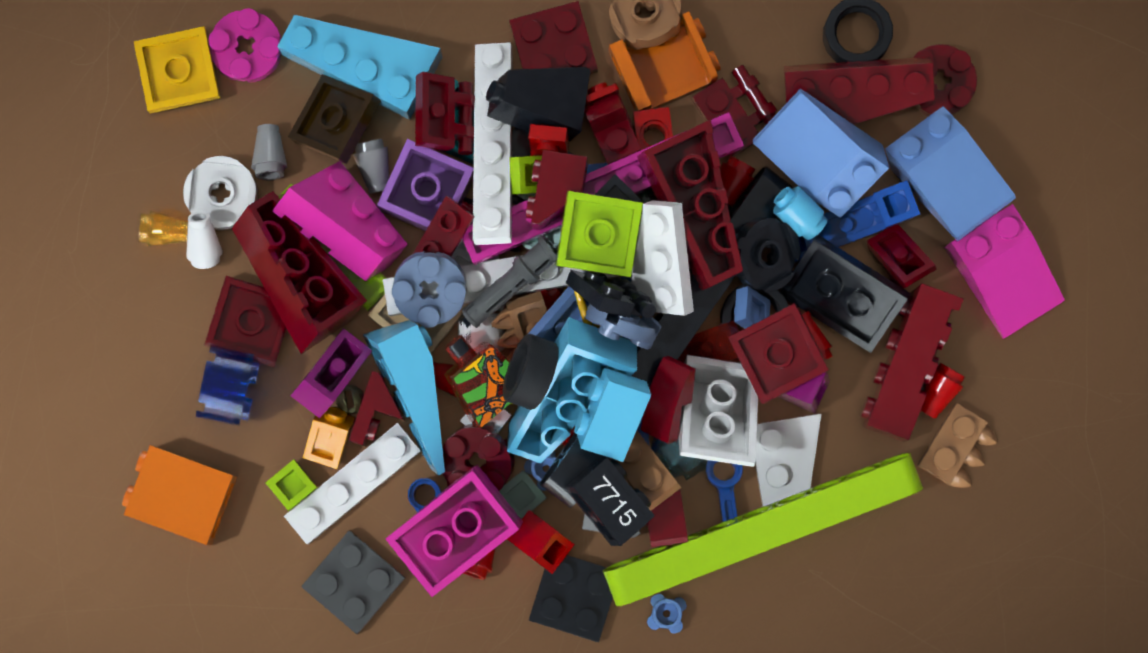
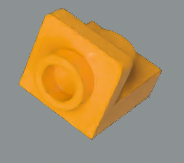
(328, 437)

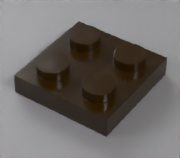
(334, 118)

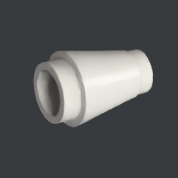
(202, 242)

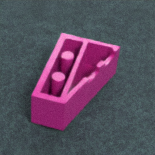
(343, 219)

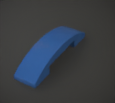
(868, 217)

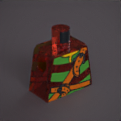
(477, 379)

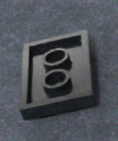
(845, 293)

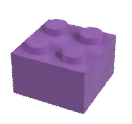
(421, 184)

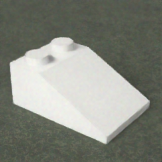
(722, 414)

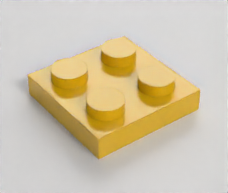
(176, 69)

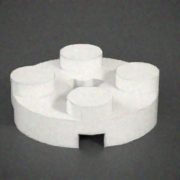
(207, 178)

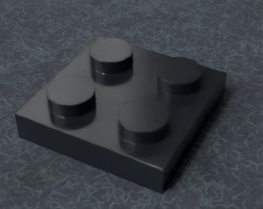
(573, 599)

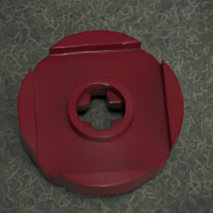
(961, 74)
(488, 445)

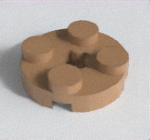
(649, 31)

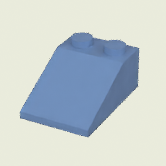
(822, 152)
(949, 173)

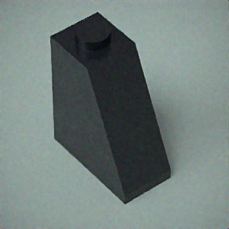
(540, 98)

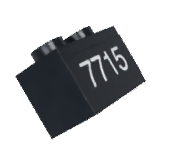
(610, 501)

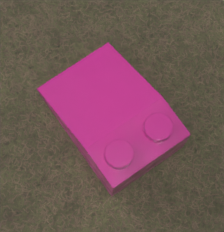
(1006, 271)
(454, 530)

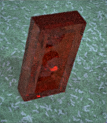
(713, 343)

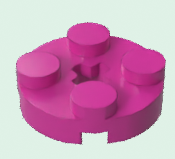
(226, 38)

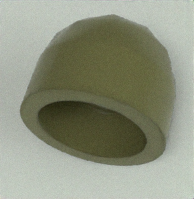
(357, 395)

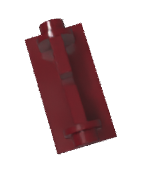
(446, 228)

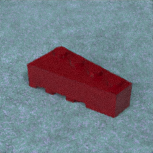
(864, 87)
(689, 173)
(297, 274)

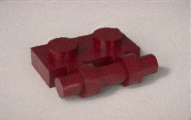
(720, 99)
(436, 113)

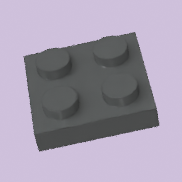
(353, 582)

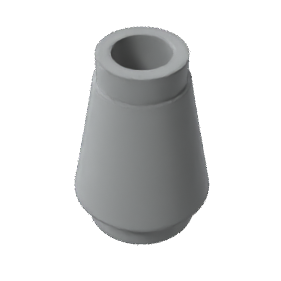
(268, 154)
(373, 164)

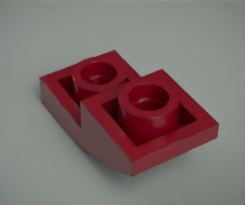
(669, 391)

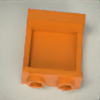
(668, 70)
(179, 495)

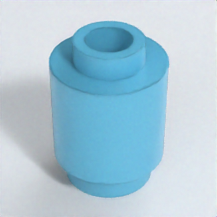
(800, 212)

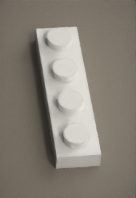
(352, 483)

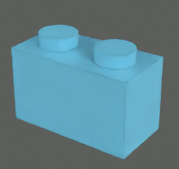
(612, 414)

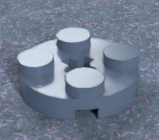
(430, 267)
(639, 331)

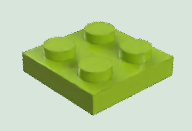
(599, 234)

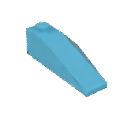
(406, 361)

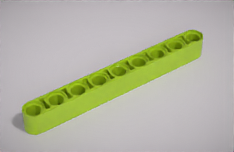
(763, 529)

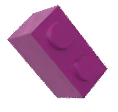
(331, 373)

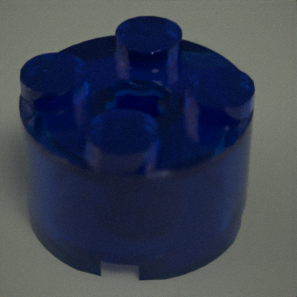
(226, 386)

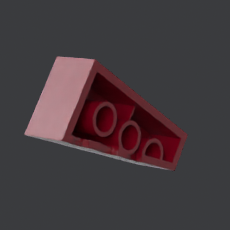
(910, 362)

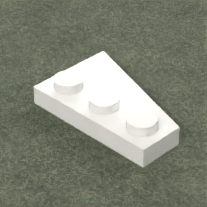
(662, 258)
(786, 456)

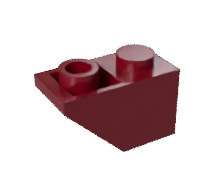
(555, 176)

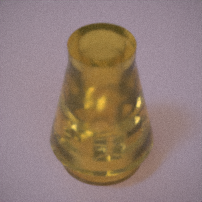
(161, 229)

